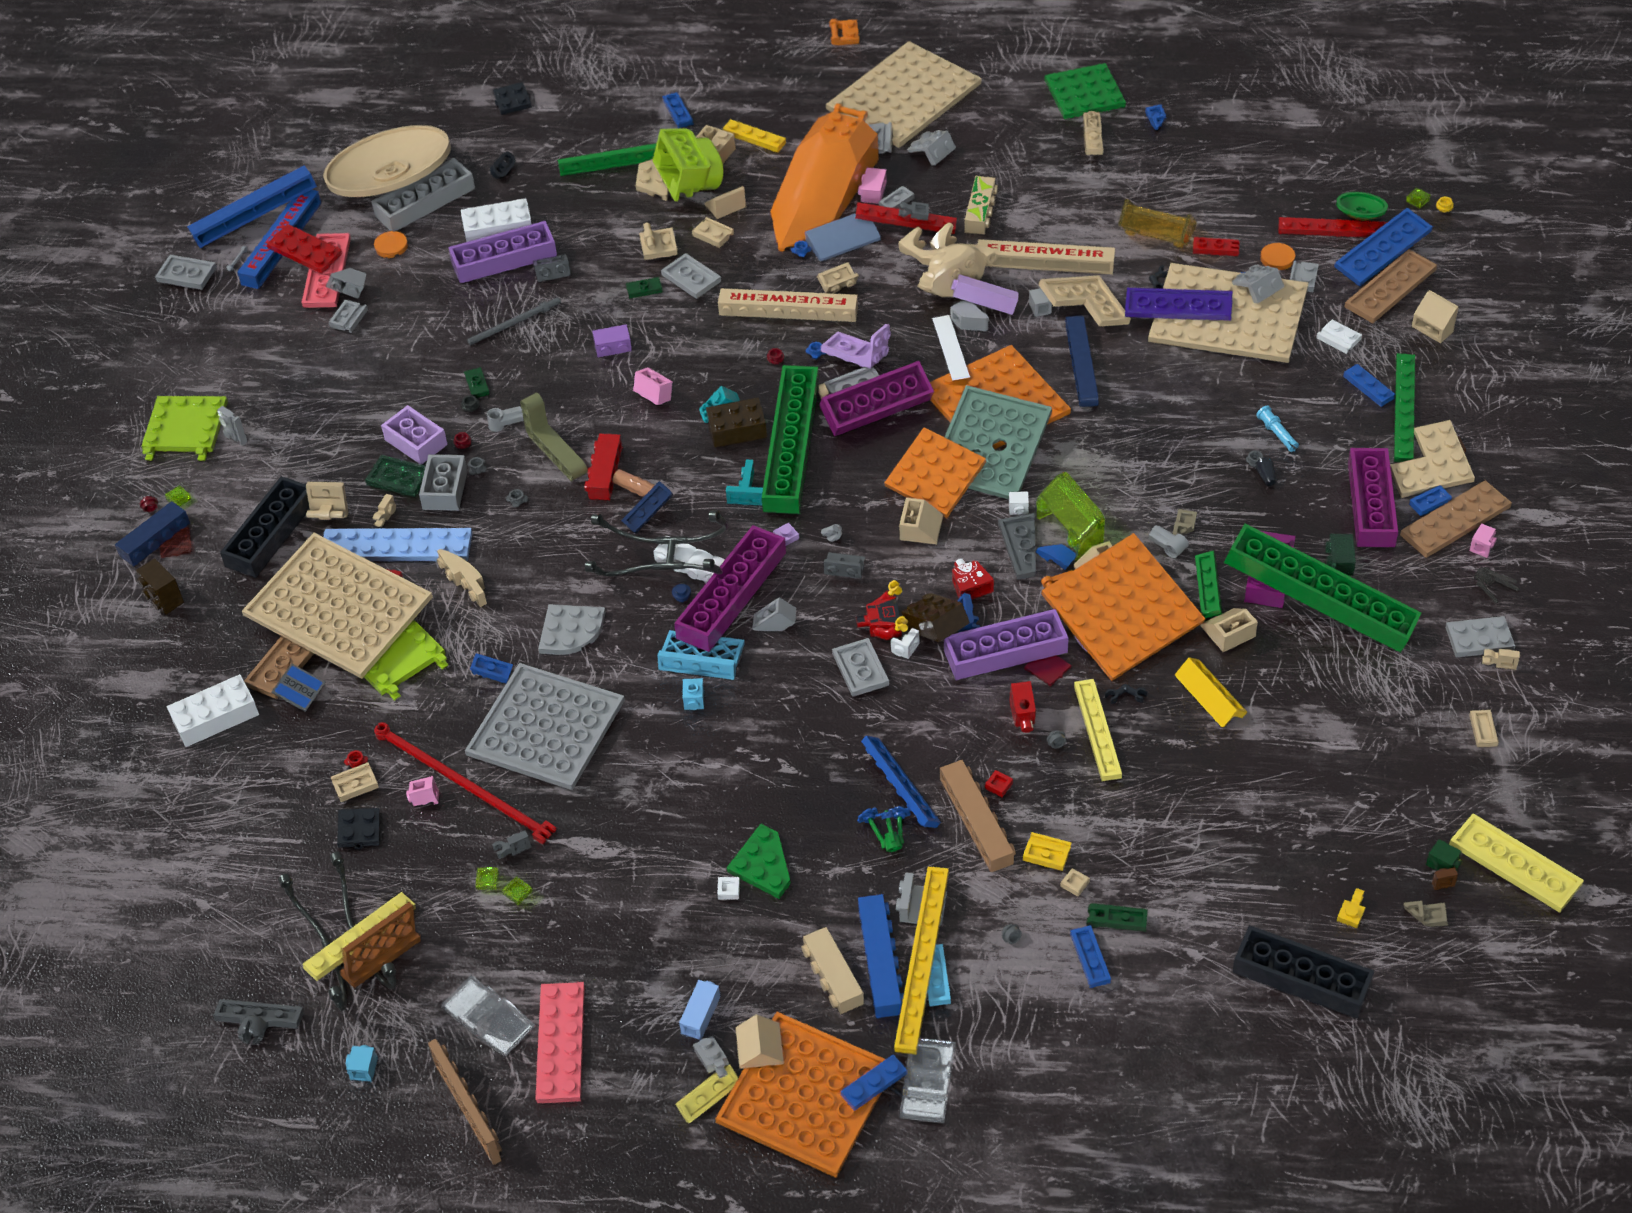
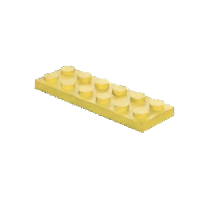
(1516, 862)

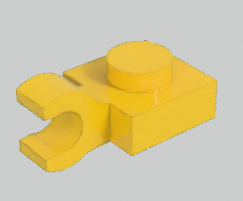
(1351, 911)

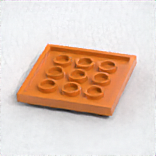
(935, 471)

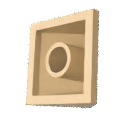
(727, 203)
(759, 1042)

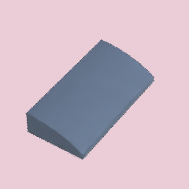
(841, 236)

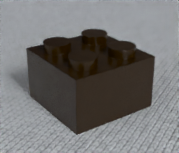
(159, 586)

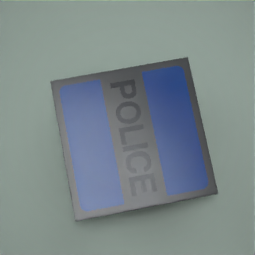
(298, 687)

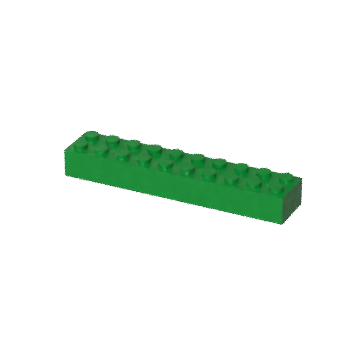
(790, 440)
(1322, 588)

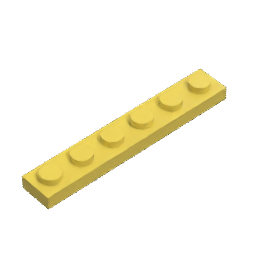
(1097, 730)
(332, 955)

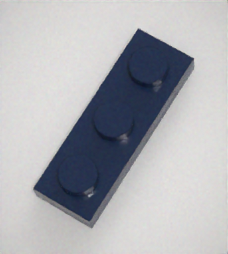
(647, 507)

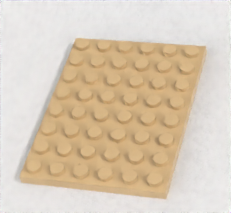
(908, 91)
(1255, 329)
(337, 605)

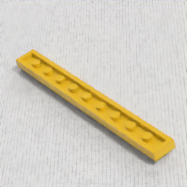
(921, 961)

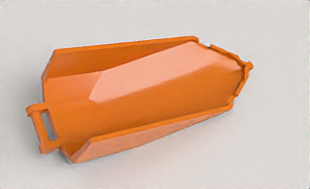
(824, 174)

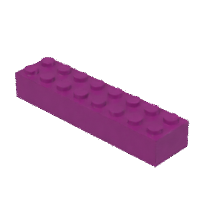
(729, 592)

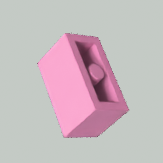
(872, 185)
(652, 386)

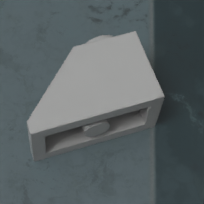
(775, 616)

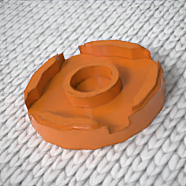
(390, 244)
(1277, 256)

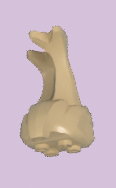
(946, 259)

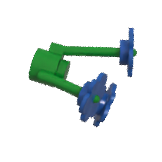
(892, 841)

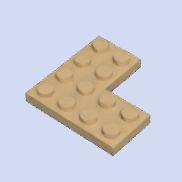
(1087, 291)
(1442, 462)

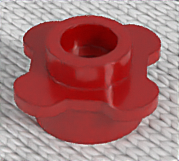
(355, 759)

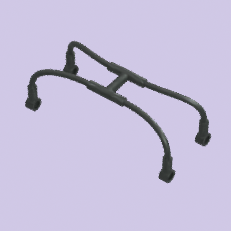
(708, 564)
(337, 993)

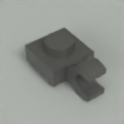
(917, 210)
(515, 844)

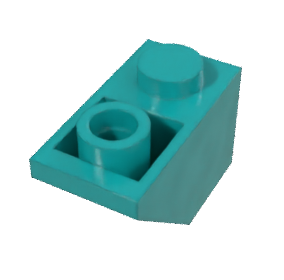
(721, 396)

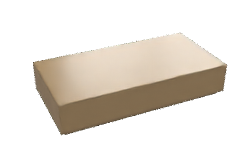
(1483, 728)

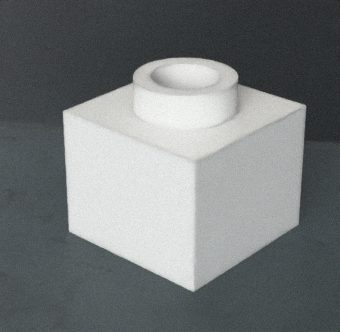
(1018, 503)

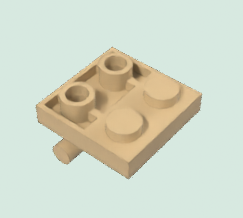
(657, 242)
(326, 500)

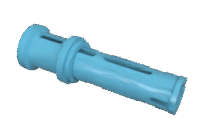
(1273, 423)

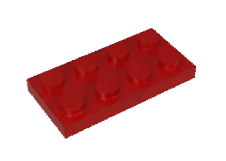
(304, 248)

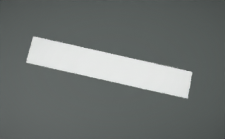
(951, 347)

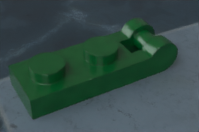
(1117, 917)

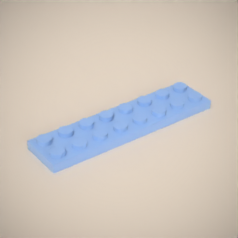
(402, 543)

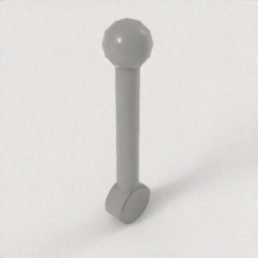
(243, 250)

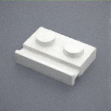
(1339, 336)

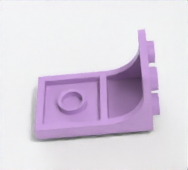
(857, 350)

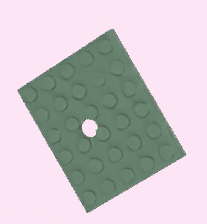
(985, 419)

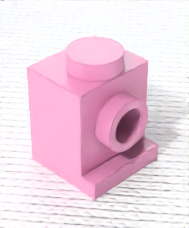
(1483, 540)
(423, 791)

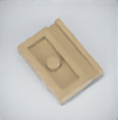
(712, 232)
(354, 782)

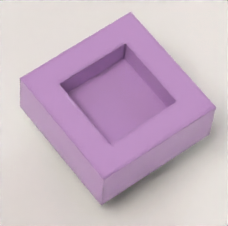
(788, 532)

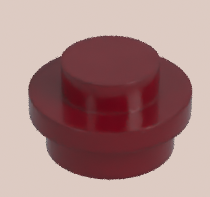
(775, 356)
(462, 440)
(149, 503)

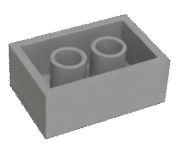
(443, 482)

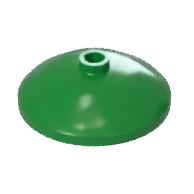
(1361, 205)

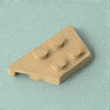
(650, 180)

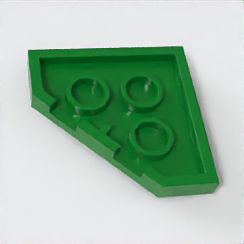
(762, 862)

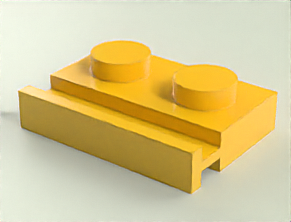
(1047, 851)

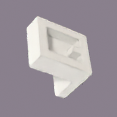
(907, 645)

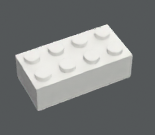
(495, 218)
(212, 710)

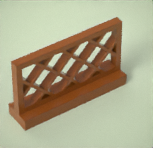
(391, 946)

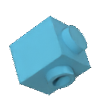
(693, 694)
(361, 1063)

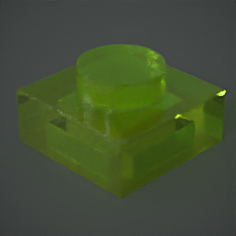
(1418, 198)
(178, 496)
(487, 878)
(517, 890)

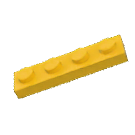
(755, 136)

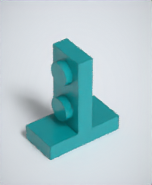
(745, 493)

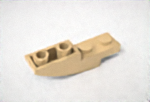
(1092, 133)
(463, 574)

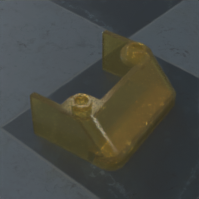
(1156, 224)

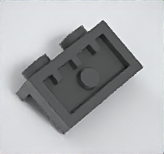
(552, 268)
(844, 565)

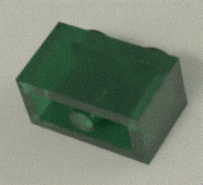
(1341, 553)

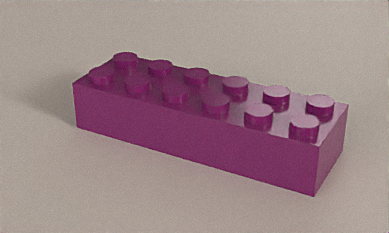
(876, 398)
(1372, 497)

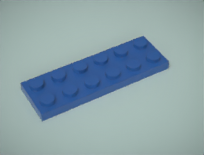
(1383, 247)

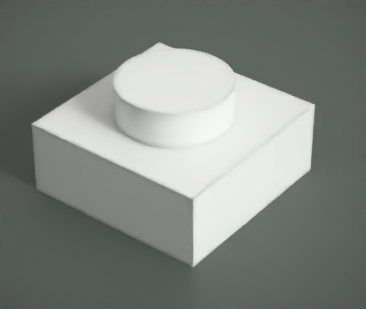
(728, 887)

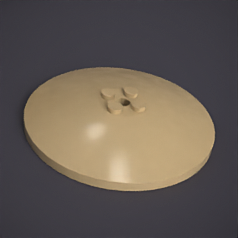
(387, 161)

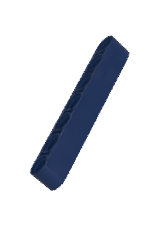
(1081, 361)

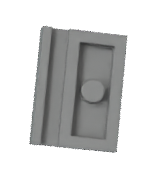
(884, 136)
(1305, 273)
(348, 316)
(232, 425)

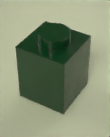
(1444, 856)

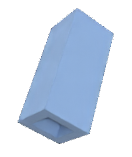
(699, 1009)

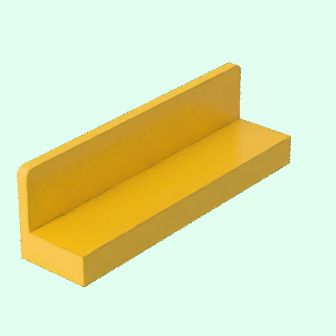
(1209, 692)

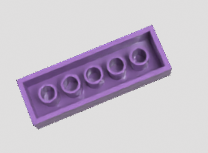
(502, 251)
(1006, 644)

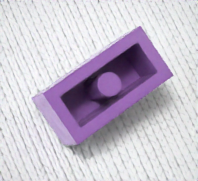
(612, 340)

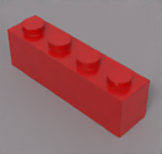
(604, 465)

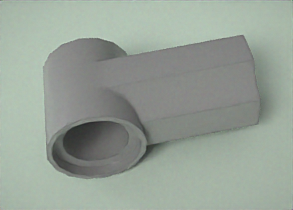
(499, 418)
(1172, 544)

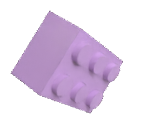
(414, 434)

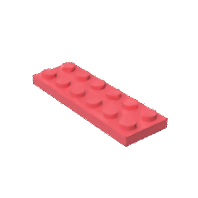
(316, 292)
(560, 1043)

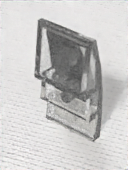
(488, 1016)
(928, 1081)

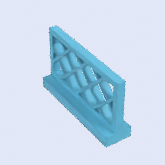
(699, 663)

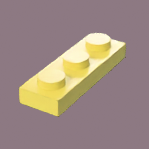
(706, 1094)

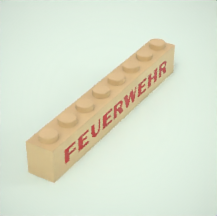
(1051, 257)
(788, 305)

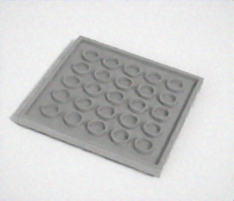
(545, 726)

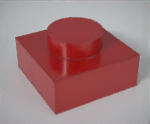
(998, 783)

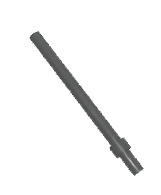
(543, 307)

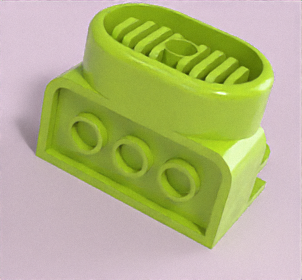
(689, 162)

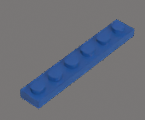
(901, 782)

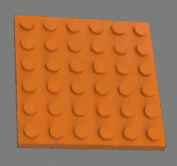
(1000, 373)
(1122, 606)
(800, 1102)

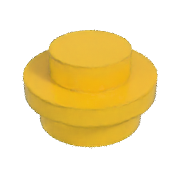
(1444, 204)

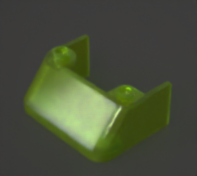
(1074, 511)

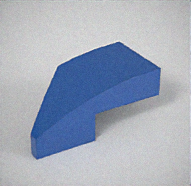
(1155, 115)
(1058, 553)

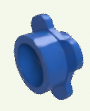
(801, 248)
(815, 350)

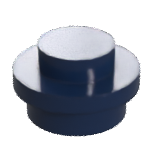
(681, 592)

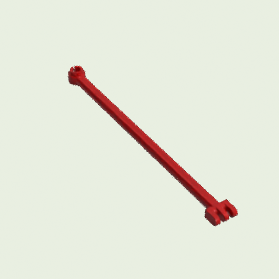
(383, 732)

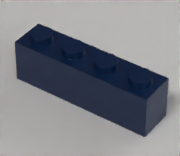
(152, 533)

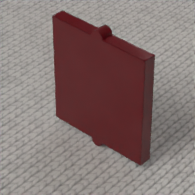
(1048, 669)

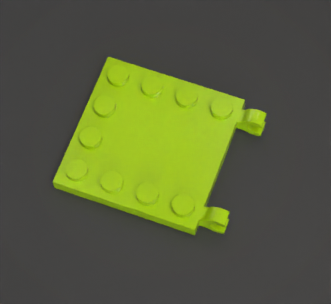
(183, 425)
(405, 658)

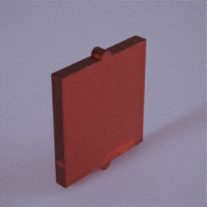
(177, 545)

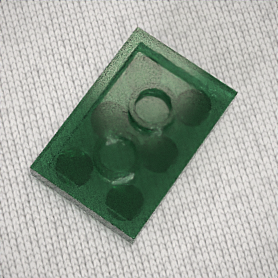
(396, 475)

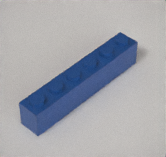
(879, 955)

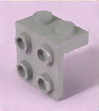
(935, 144)
(1261, 281)
(910, 900)

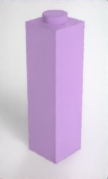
(985, 294)

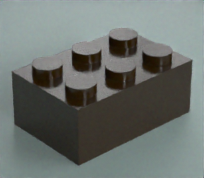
(736, 422)
(936, 617)

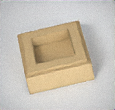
(1075, 882)

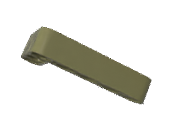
(548, 440)

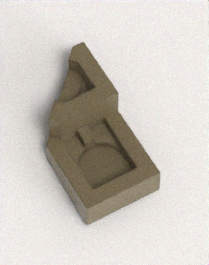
(1184, 522)
(1428, 914)

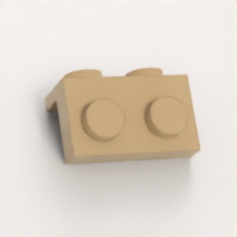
(837, 278)

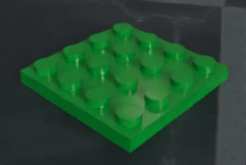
(1084, 91)

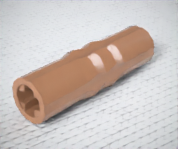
(632, 483)

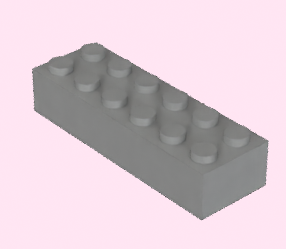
(424, 196)

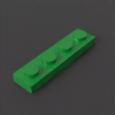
(1208, 584)

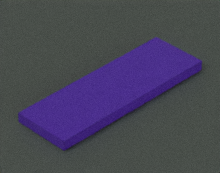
(1179, 304)

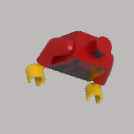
(884, 615)

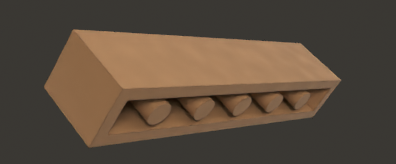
(976, 816)

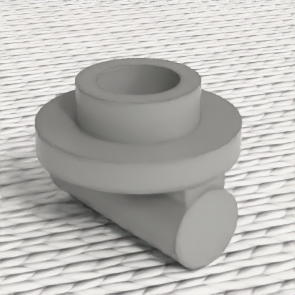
(832, 532)

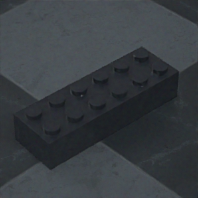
(266, 527)
(1303, 971)

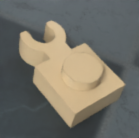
(386, 509)
(1503, 659)

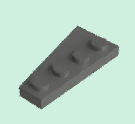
(1019, 540)

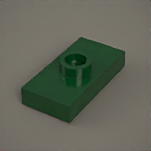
(644, 287)
(476, 382)

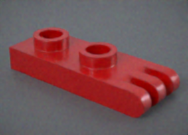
(1216, 246)

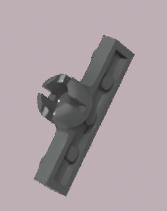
(257, 1017)

